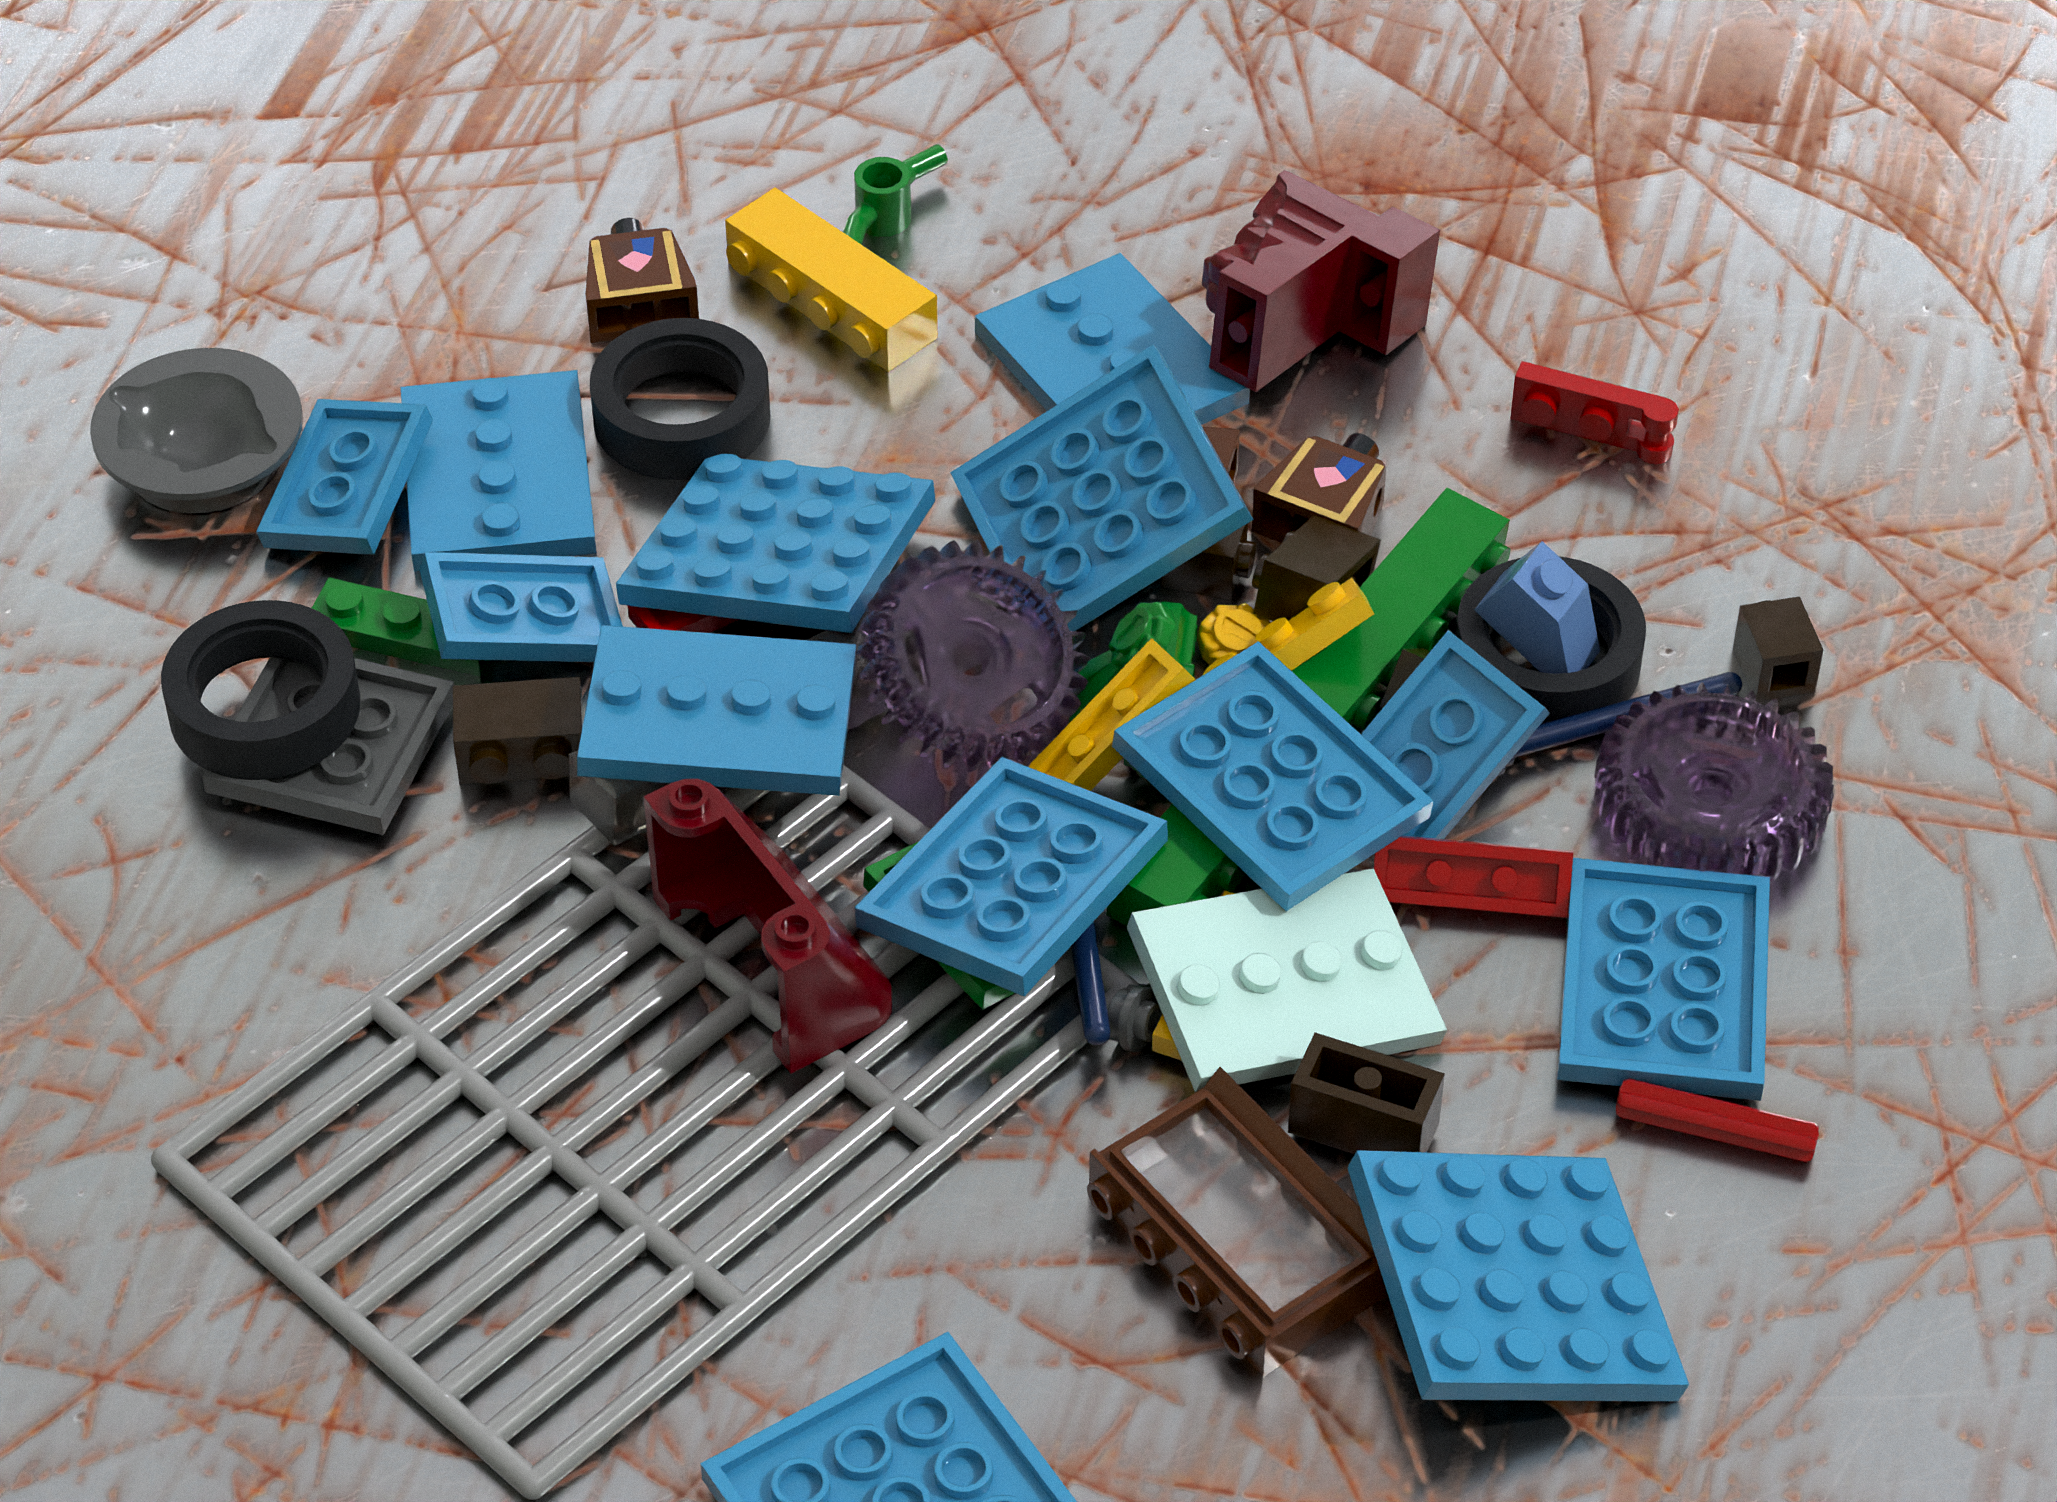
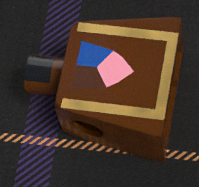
(636, 280)
(1325, 481)

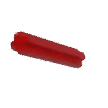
(1717, 1120)

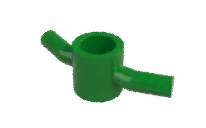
(885, 193)

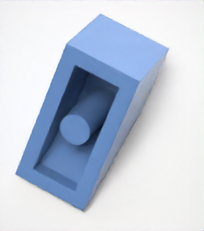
(1544, 612)

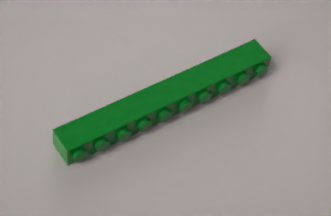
(1412, 602)

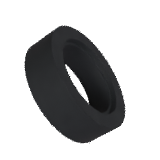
(671, 348)
(1609, 681)
(270, 746)

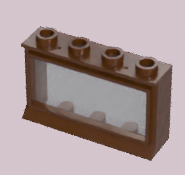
(1240, 1223)

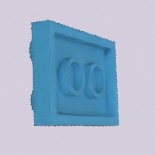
(345, 476)
(518, 605)
(1453, 730)

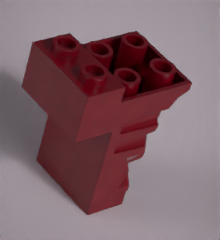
(1311, 271)

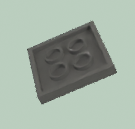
(375, 764)

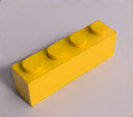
(831, 279)

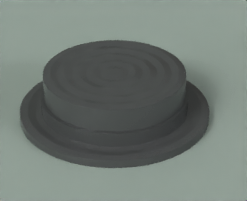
(197, 428)

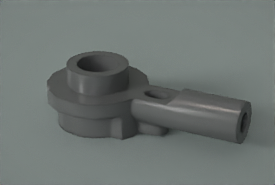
(1133, 1016)

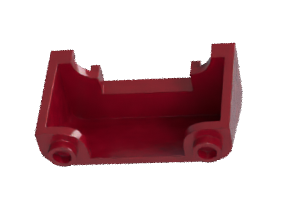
(724, 865)

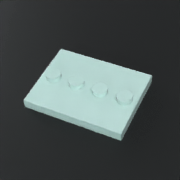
(1256, 981)

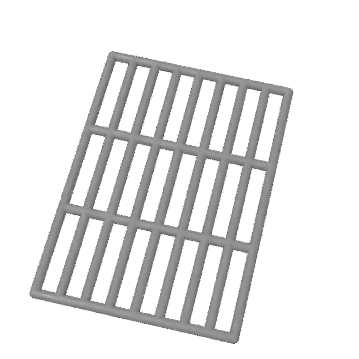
(558, 1151)

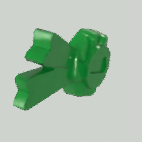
(1130, 636)

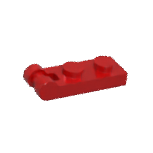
(1595, 411)

